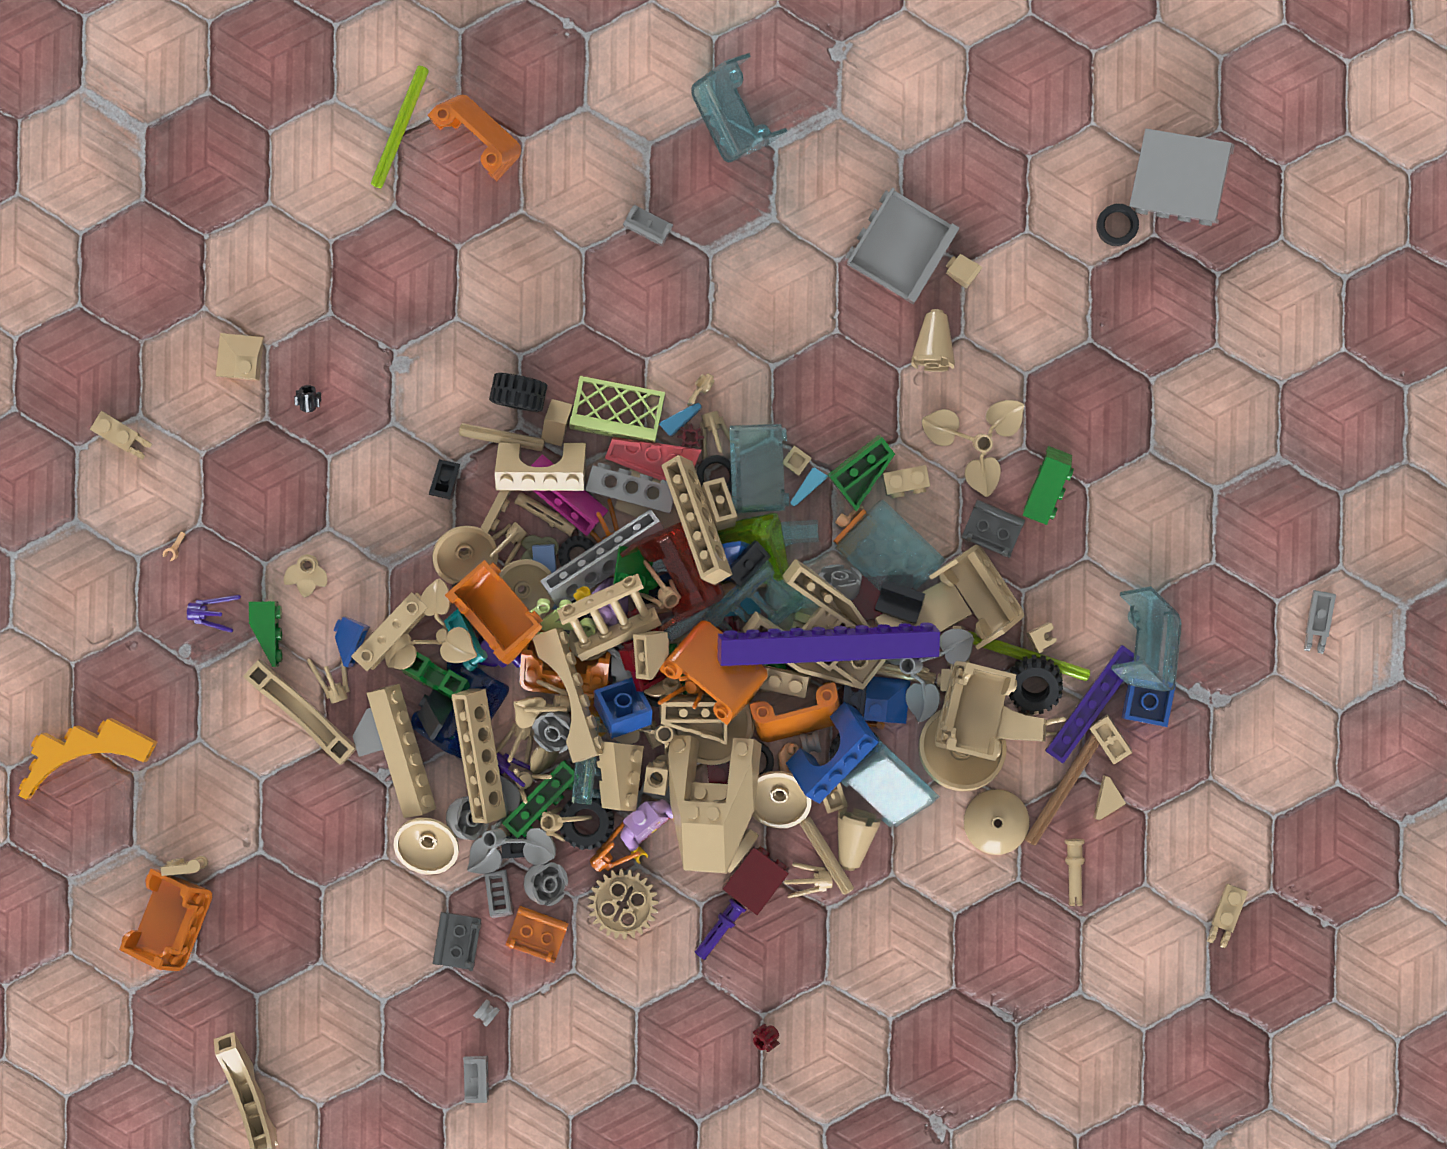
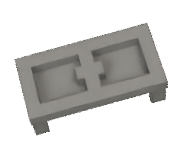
(647, 225)
(476, 1079)

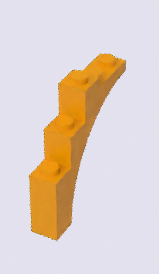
(53, 753)

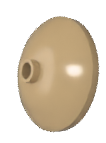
(454, 564)
(529, 574)
(778, 808)
(980, 820)
(422, 853)

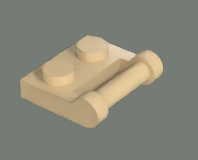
(178, 866)

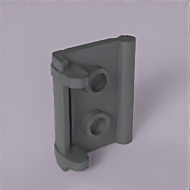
(993, 528)
(457, 941)

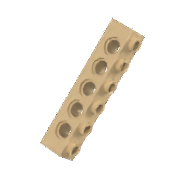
(696, 520)
(479, 755)

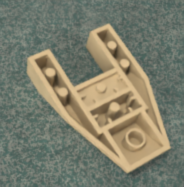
(833, 611)
(711, 815)

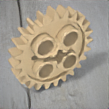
(605, 894)

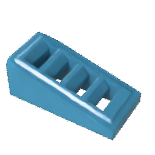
(674, 423)

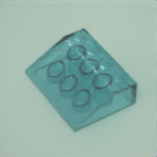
(889, 549)

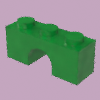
(436, 678)

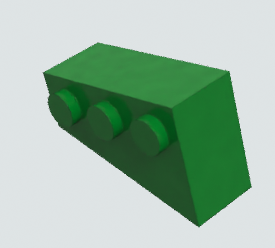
(860, 471)
(1048, 486)

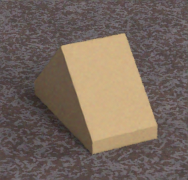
(556, 422)
(1108, 799)
(835, 800)

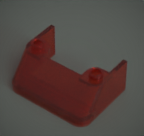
(674, 550)

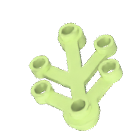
(550, 622)

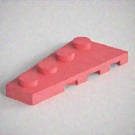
(647, 456)

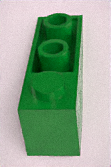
(265, 625)

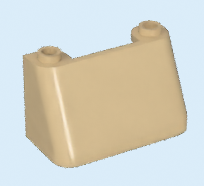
(974, 710)

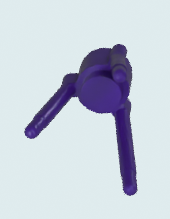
(198, 612)
(504, 766)

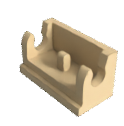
(1038, 638)
(1111, 739)

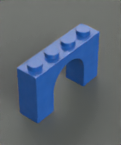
(855, 744)

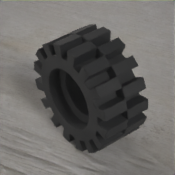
(569, 544)

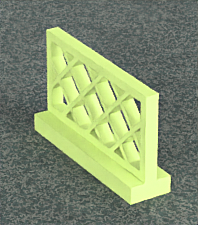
(610, 427)

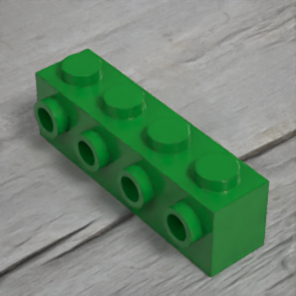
(540, 799)

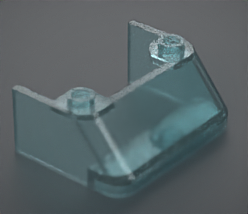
(726, 113)
(1156, 641)

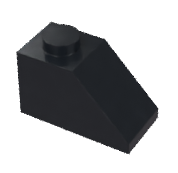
(434, 712)

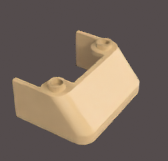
(984, 593)

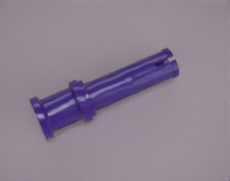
(726, 921)

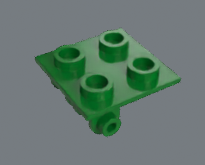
(632, 565)

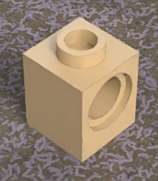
(652, 785)

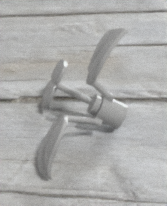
(924, 698)
(483, 853)

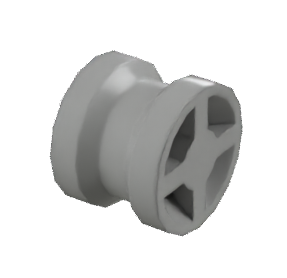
(810, 742)
(486, 1012)

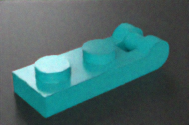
(458, 619)

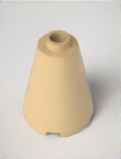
(934, 344)
(855, 836)

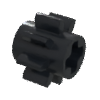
(307, 398)

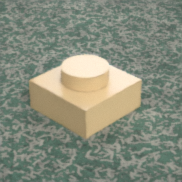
(796, 460)

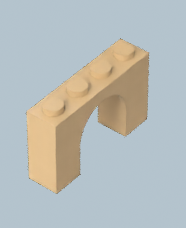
(562, 476)

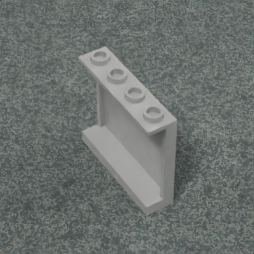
(1180, 176)
(901, 245)

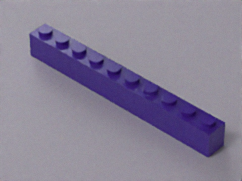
(828, 644)

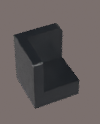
(513, 850)

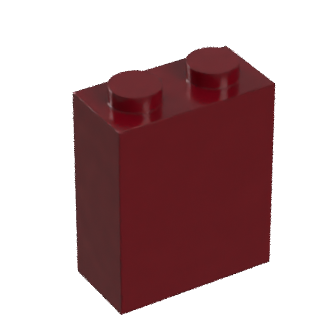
(756, 879)

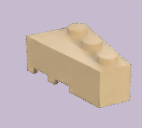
(700, 721)
(620, 775)

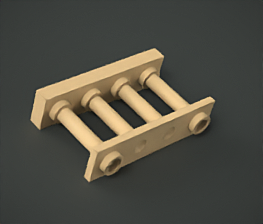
(401, 621)
(618, 633)

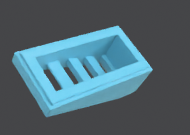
(810, 483)

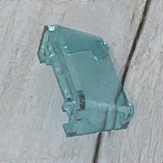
(757, 468)
(890, 786)

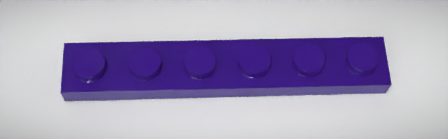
(1088, 707)

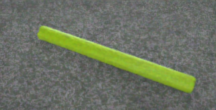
(399, 127)
(1018, 653)

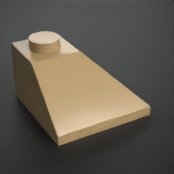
(239, 356)

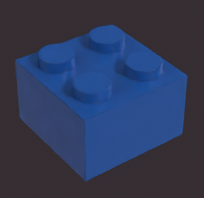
(1148, 705)
(622, 708)

